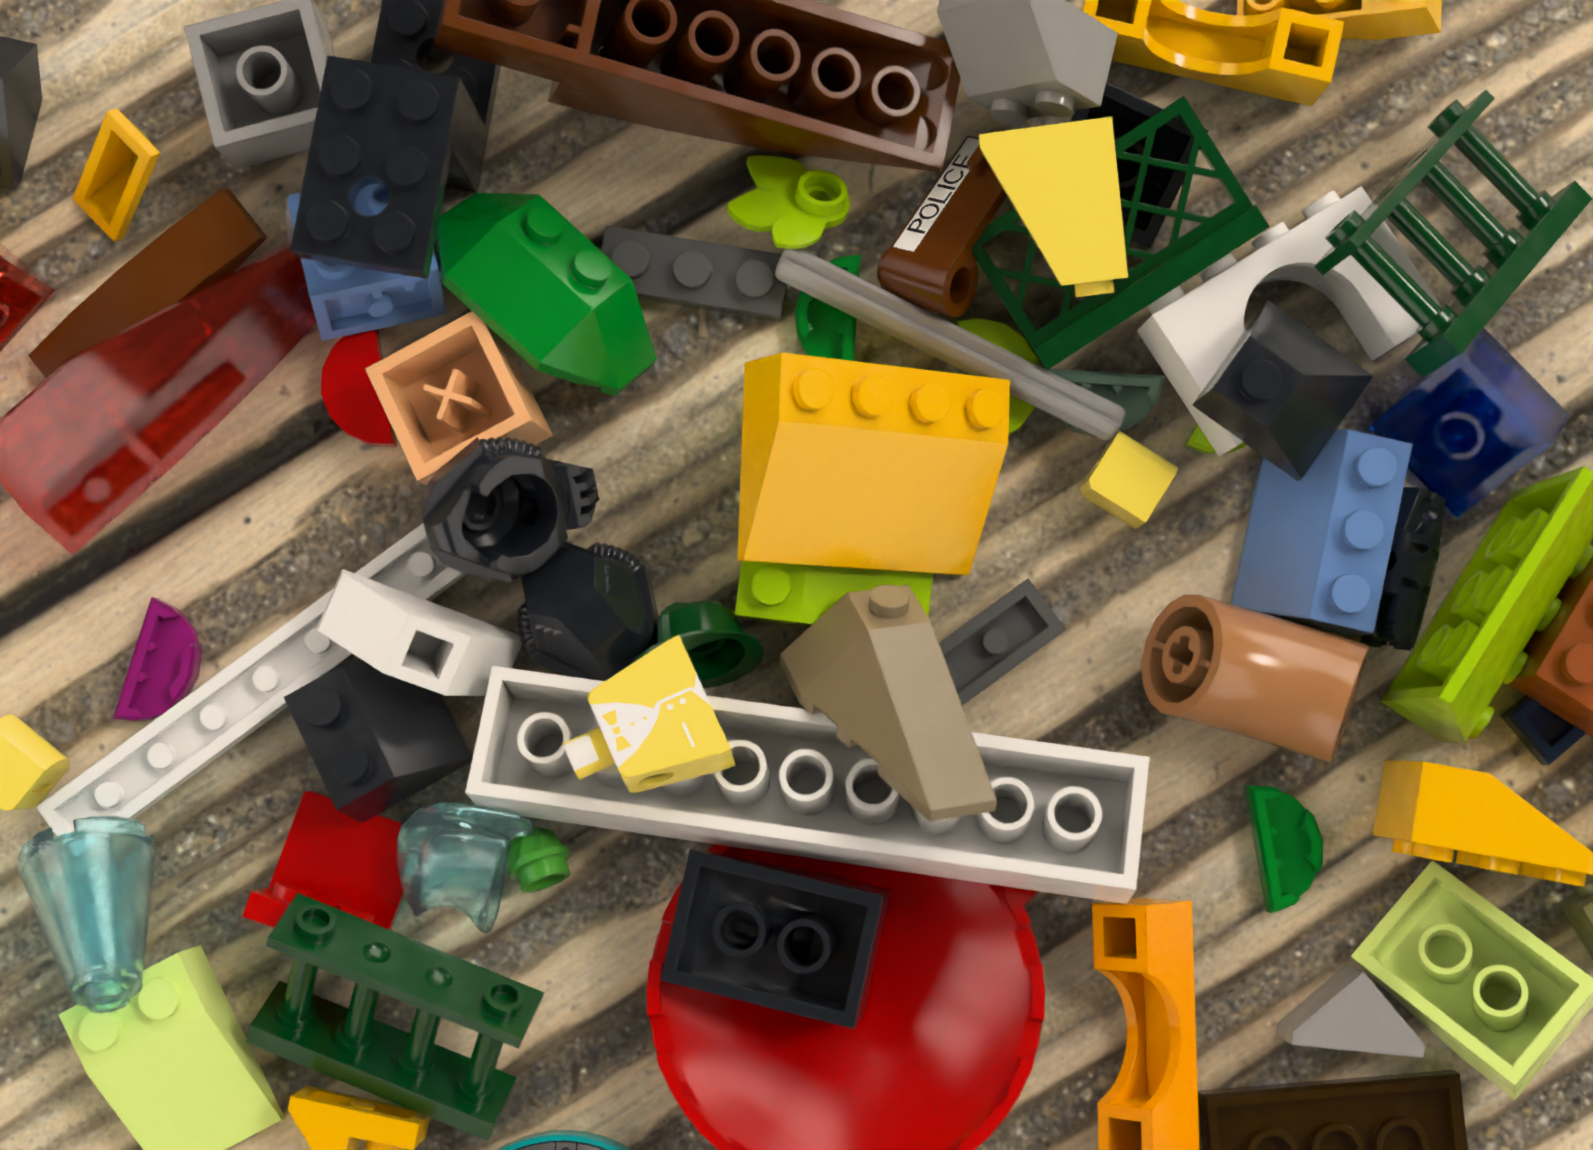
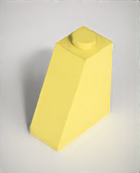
(1066, 196)

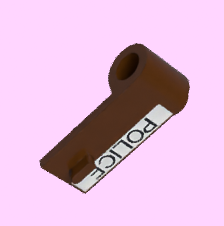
(933, 253)

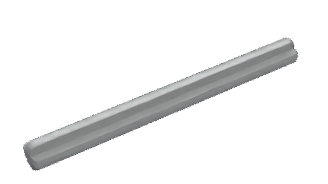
(949, 342)

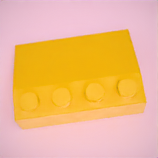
(867, 464)

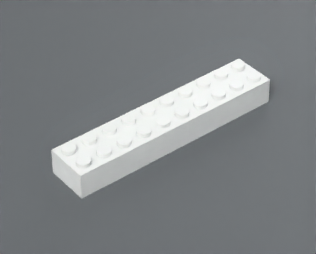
(1060, 822)

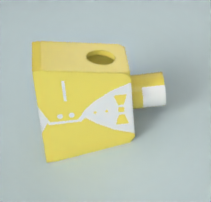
(652, 724)

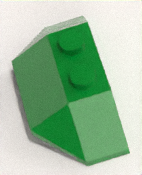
(544, 289)

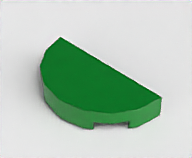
(823, 328)
(1285, 845)

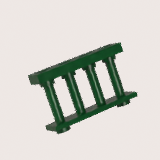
(1510, 252)
(376, 1055)

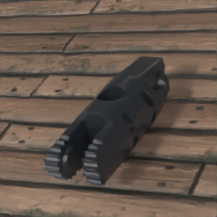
(1409, 569)

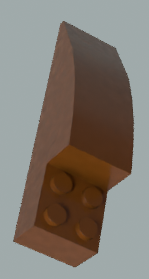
(729, 71)

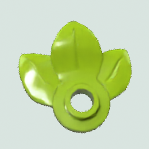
(790, 201)

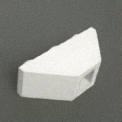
(415, 637)

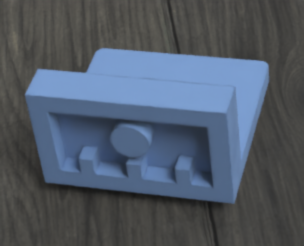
(361, 299)

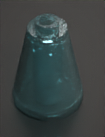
(94, 905)

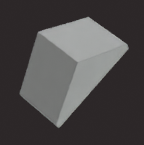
(1350, 1016)

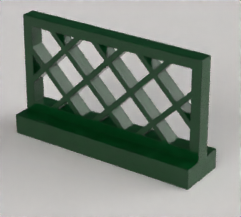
(1155, 275)

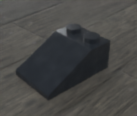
(776, 936)

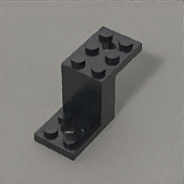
(395, 130)

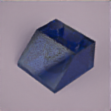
(1473, 423)

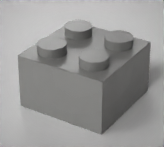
(261, 78)

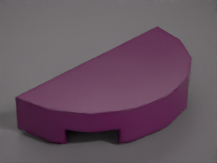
(162, 664)

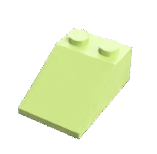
(1476, 978)
(176, 1060)

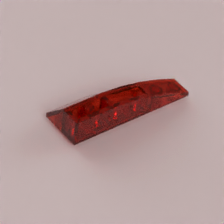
(147, 396)

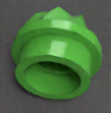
(538, 860)

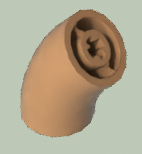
(1253, 674)

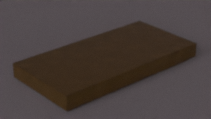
(1338, 1114)

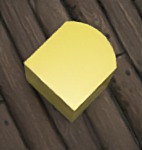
(1128, 480)
(27, 765)

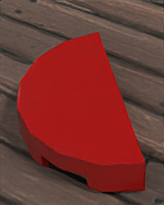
(349, 392)

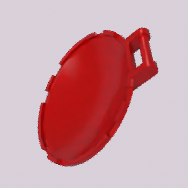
(926, 1067)

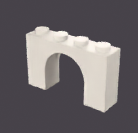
(1198, 329)

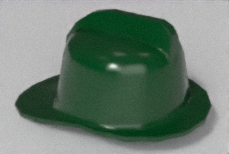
(711, 639)

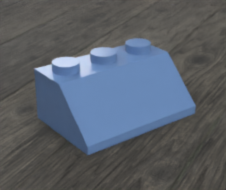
(1324, 542)

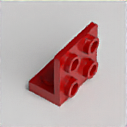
(334, 863)

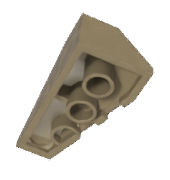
(889, 690)

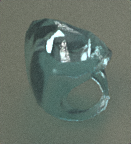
(457, 859)

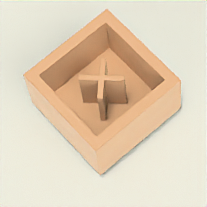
(455, 389)

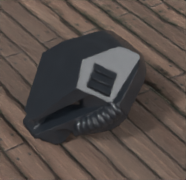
(505, 508)
(588, 612)

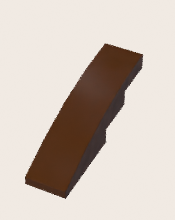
(178, 263)

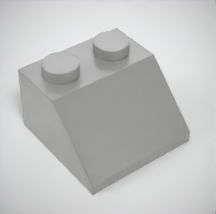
(1028, 56)

